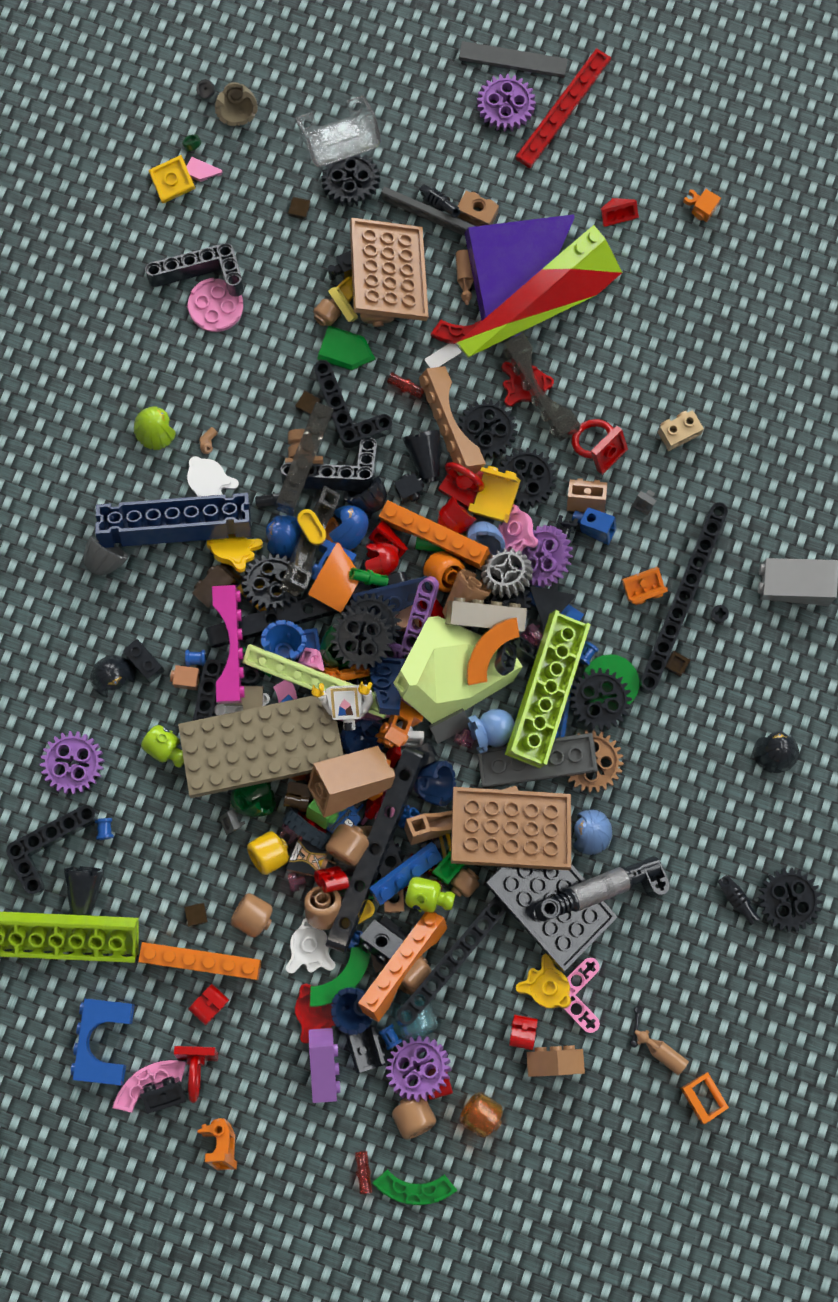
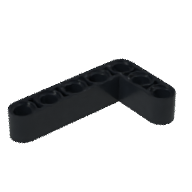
(196, 264)
(342, 411)
(343, 476)
(207, 678)
(44, 842)

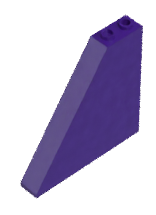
(510, 255)

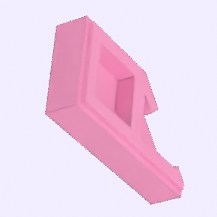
(201, 171)
(312, 658)

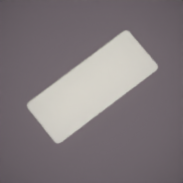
(442, 355)

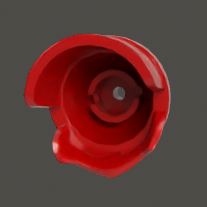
(455, 517)
(383, 558)

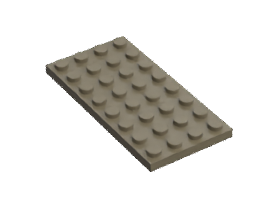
(257, 745)

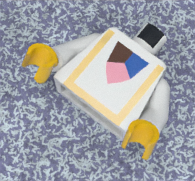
(345, 702)

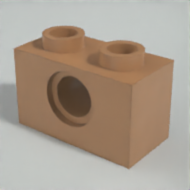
(478, 218)

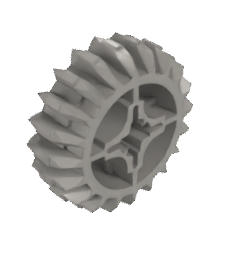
(511, 578)

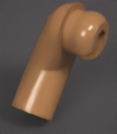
(205, 441)

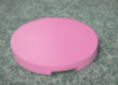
(213, 306)

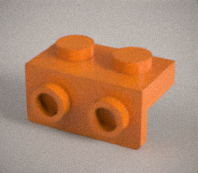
(644, 586)

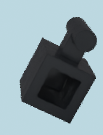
(343, 266)

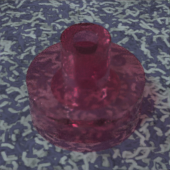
(464, 739)
(295, 881)

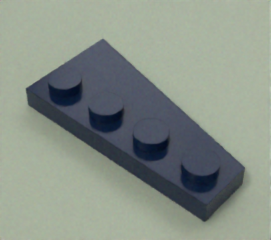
(399, 594)
(382, 680)

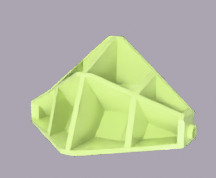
(436, 671)

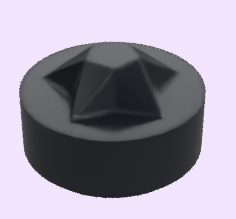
(205, 88)

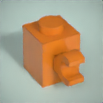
(703, 205)

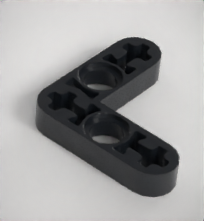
(515, 649)

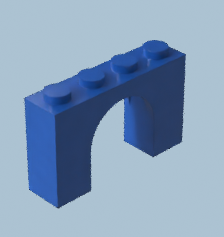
(87, 1066)

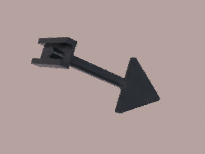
(551, 599)

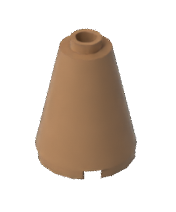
(467, 587)

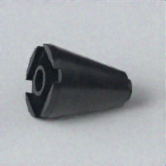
(425, 454)
(82, 888)

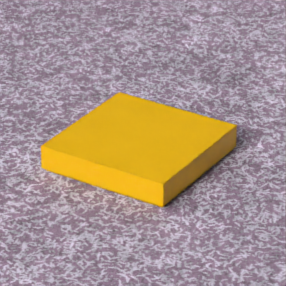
(171, 179)

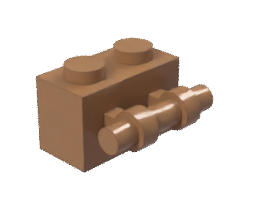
(586, 495)

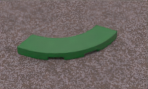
(349, 977)
(414, 1193)

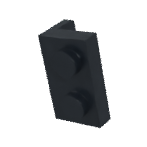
(366, 1050)
(162, 1095)

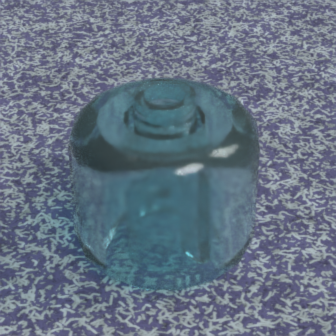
(423, 1025)

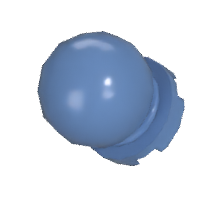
(491, 729)

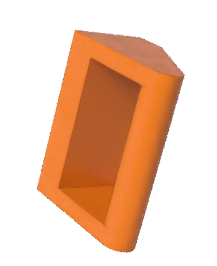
(696, 1104)

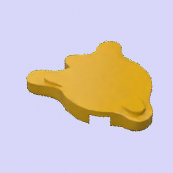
(234, 550)
(547, 986)

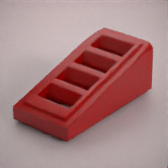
(384, 531)

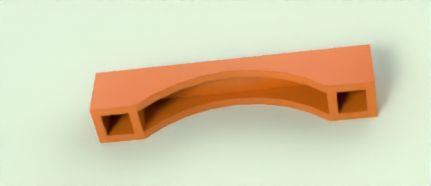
(419, 526)
(200, 961)
(382, 991)

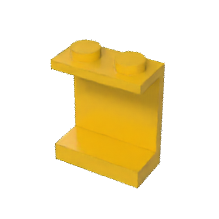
(498, 495)

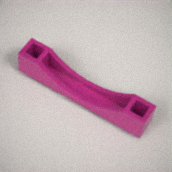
(229, 683)

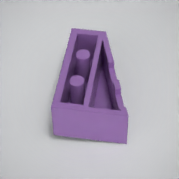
(323, 1065)

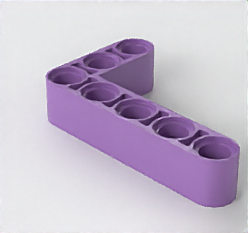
(416, 613)

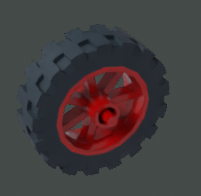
(306, 828)

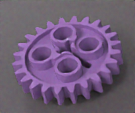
(506, 102)
(545, 555)
(76, 746)
(426, 1084)

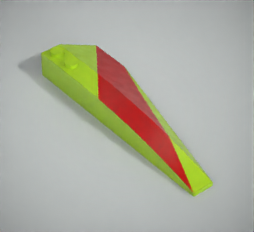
(566, 281)

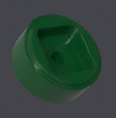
(191, 142)

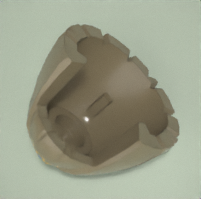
(236, 105)

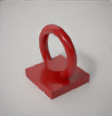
(607, 450)
(462, 487)
(195, 1059)

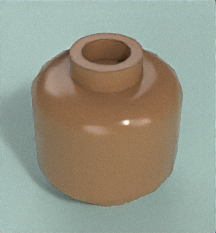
(326, 312)
(465, 883)

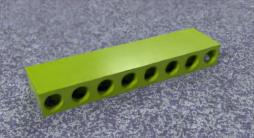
(547, 690)
(69, 934)

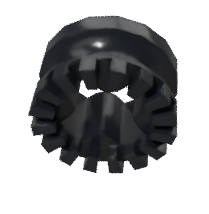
(715, 617)

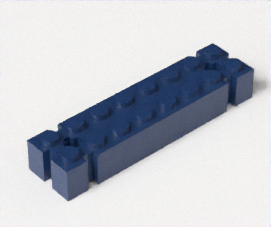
(173, 520)

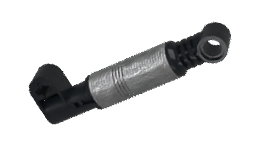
(605, 887)

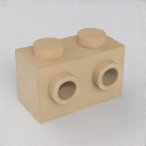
(680, 430)

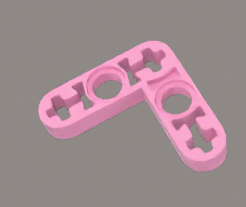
(574, 990)

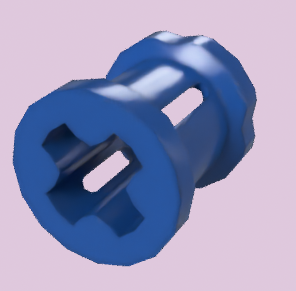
(587, 653)
(195, 658)
(104, 829)
(390, 1037)

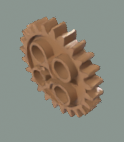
(607, 751)

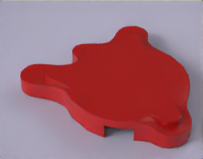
(514, 388)
(311, 1017)

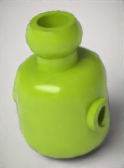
(163, 745)
(426, 895)

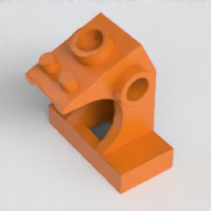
(391, 734)
(223, 1156)

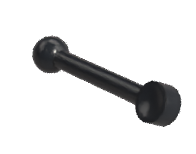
(638, 1009)

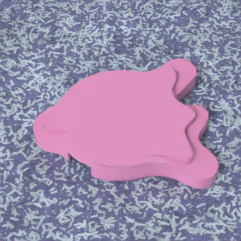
(518, 531)

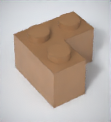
(555, 1061)

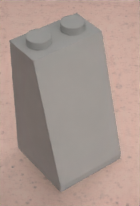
(799, 581)

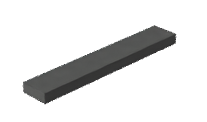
(513, 59)
(425, 211)

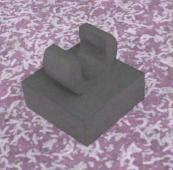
(644, 502)
(230, 822)

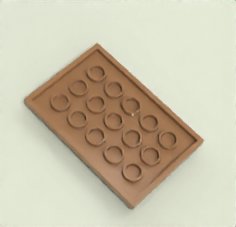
(388, 269)
(511, 828)

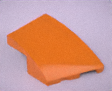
(333, 581)

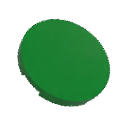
(622, 668)

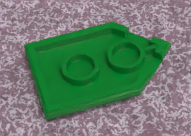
(345, 349)

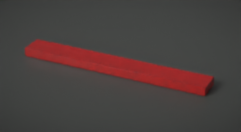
(563, 108)

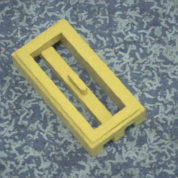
(343, 304)

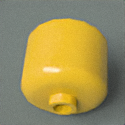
(268, 852)

